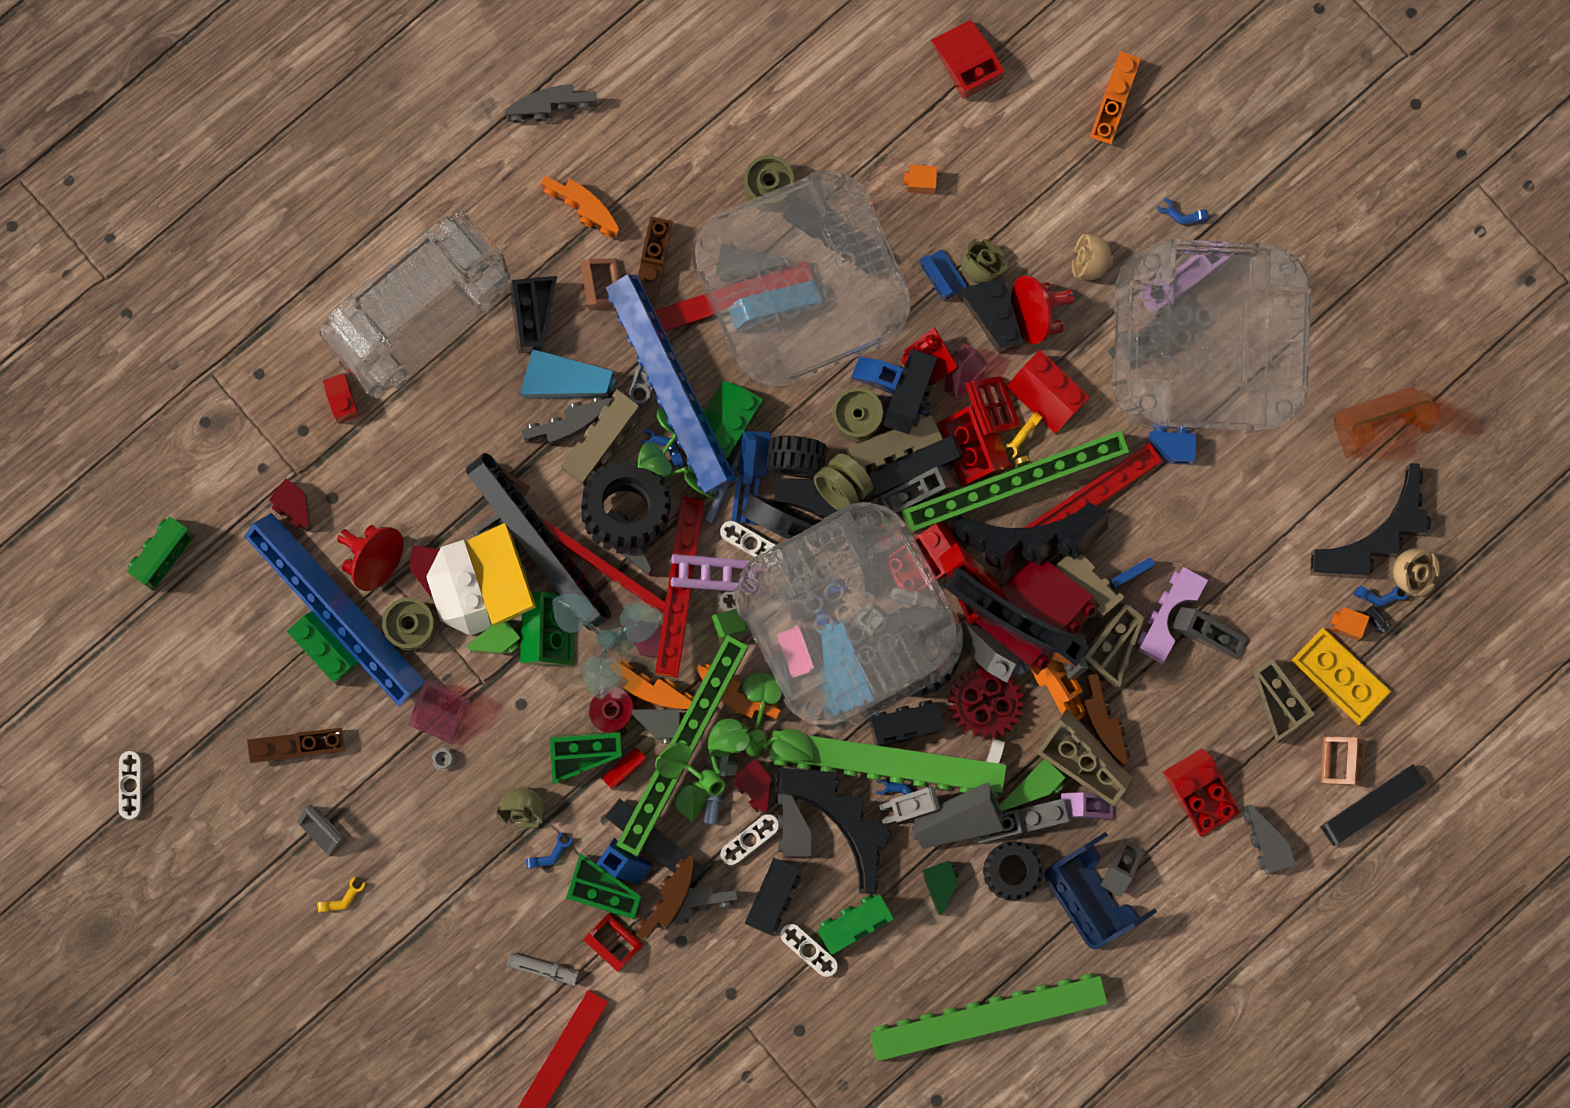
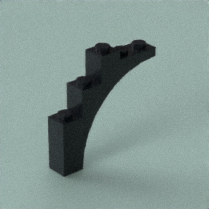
(802, 495)
(1405, 519)
(1005, 545)
(1019, 624)
(846, 812)

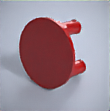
(1034, 307)
(374, 556)

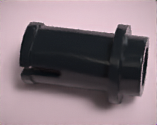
(1377, 619)

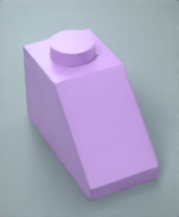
(1087, 806)

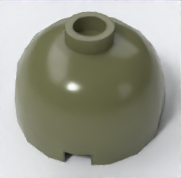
(983, 261)
(521, 806)

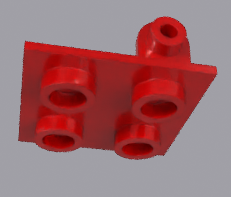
(933, 345)

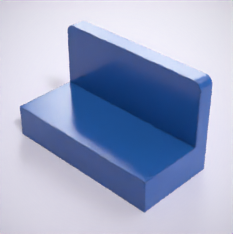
(942, 274)
(753, 455)

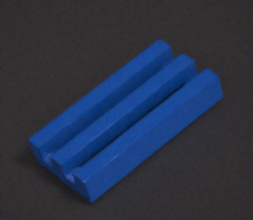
(756, 481)
(1131, 573)

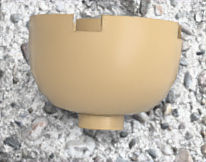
(1093, 258)
(1416, 571)

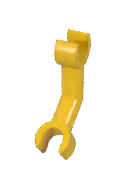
(1023, 433)
(341, 904)

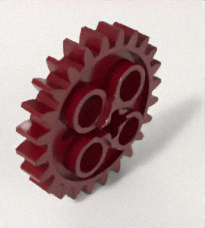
(996, 721)

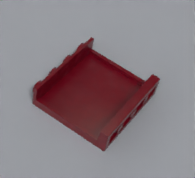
(1048, 597)

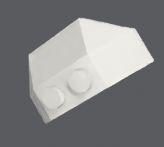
(457, 590)

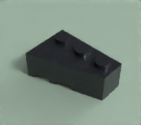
(531, 310)
(994, 312)
(910, 392)
(906, 723)
(773, 897)

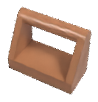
(586, 266)
(1355, 761)

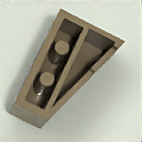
(1085, 575)
(1281, 700)

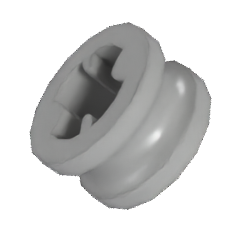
(724, 605)

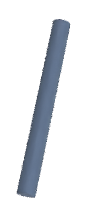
(719, 497)

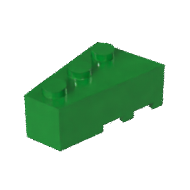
(581, 752)
(854, 923)

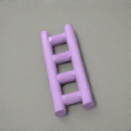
(705, 563)

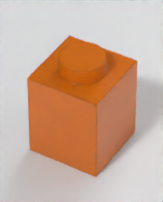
(921, 179)
(1349, 623)

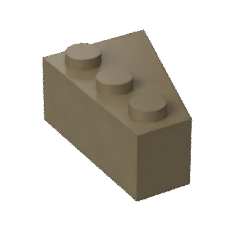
(1113, 644)

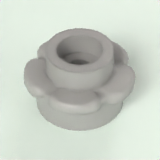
(449, 759)

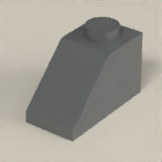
(659, 723)
(1122, 868)

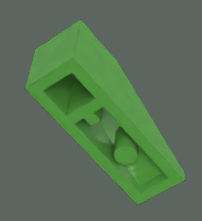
(1036, 785)

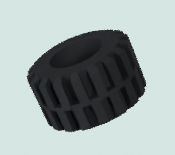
(796, 456)
(1028, 856)

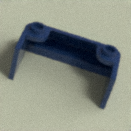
(1086, 901)

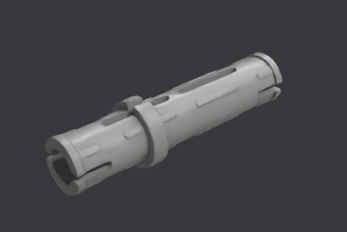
(547, 970)

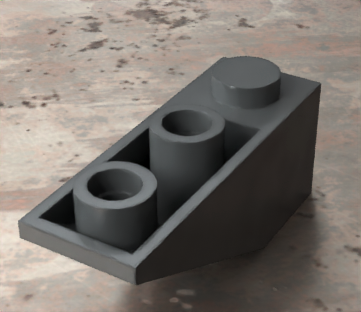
(796, 833)
(1271, 845)

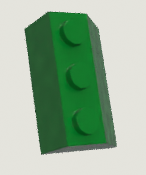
(731, 414)
(160, 553)
(542, 638)
(323, 647)

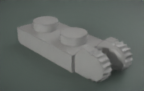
(911, 805)

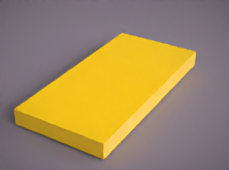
(500, 574)
(1340, 676)

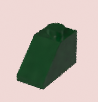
(941, 884)

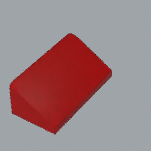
(624, 768)

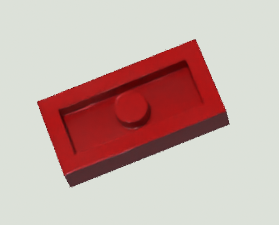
(603, 951)

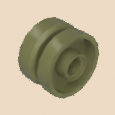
(763, 170)
(858, 428)
(843, 482)
(406, 611)

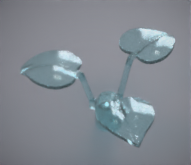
(638, 621)

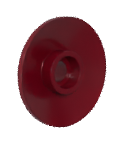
(601, 711)

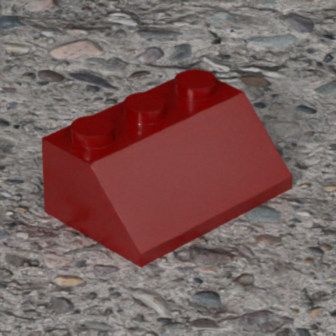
(1047, 391)
(982, 454)

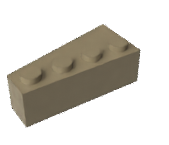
(602, 438)
(894, 445)
(1084, 758)

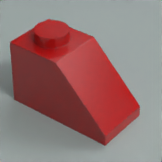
(340, 398)

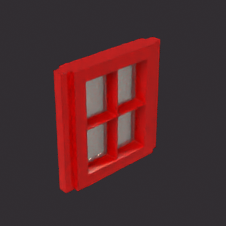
(993, 405)

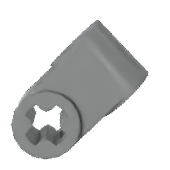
(641, 384)

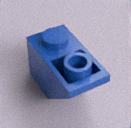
(877, 374)
(1174, 447)
(623, 864)

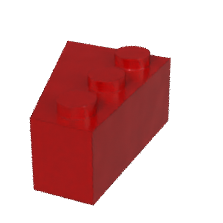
(958, 558)

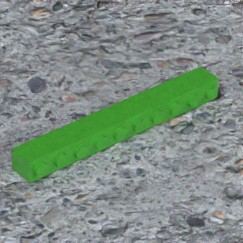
(1015, 481)
(689, 732)
(899, 765)
(988, 1018)

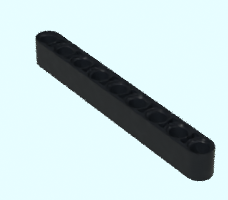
(534, 534)

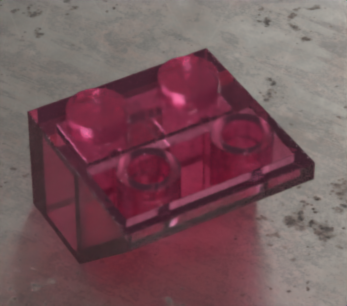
(439, 712)

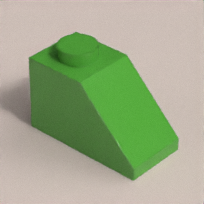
(728, 624)
(496, 640)

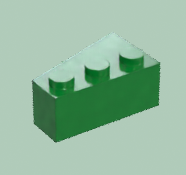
(601, 890)

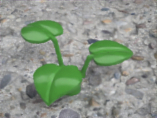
(654, 459)
(730, 737)
(691, 797)

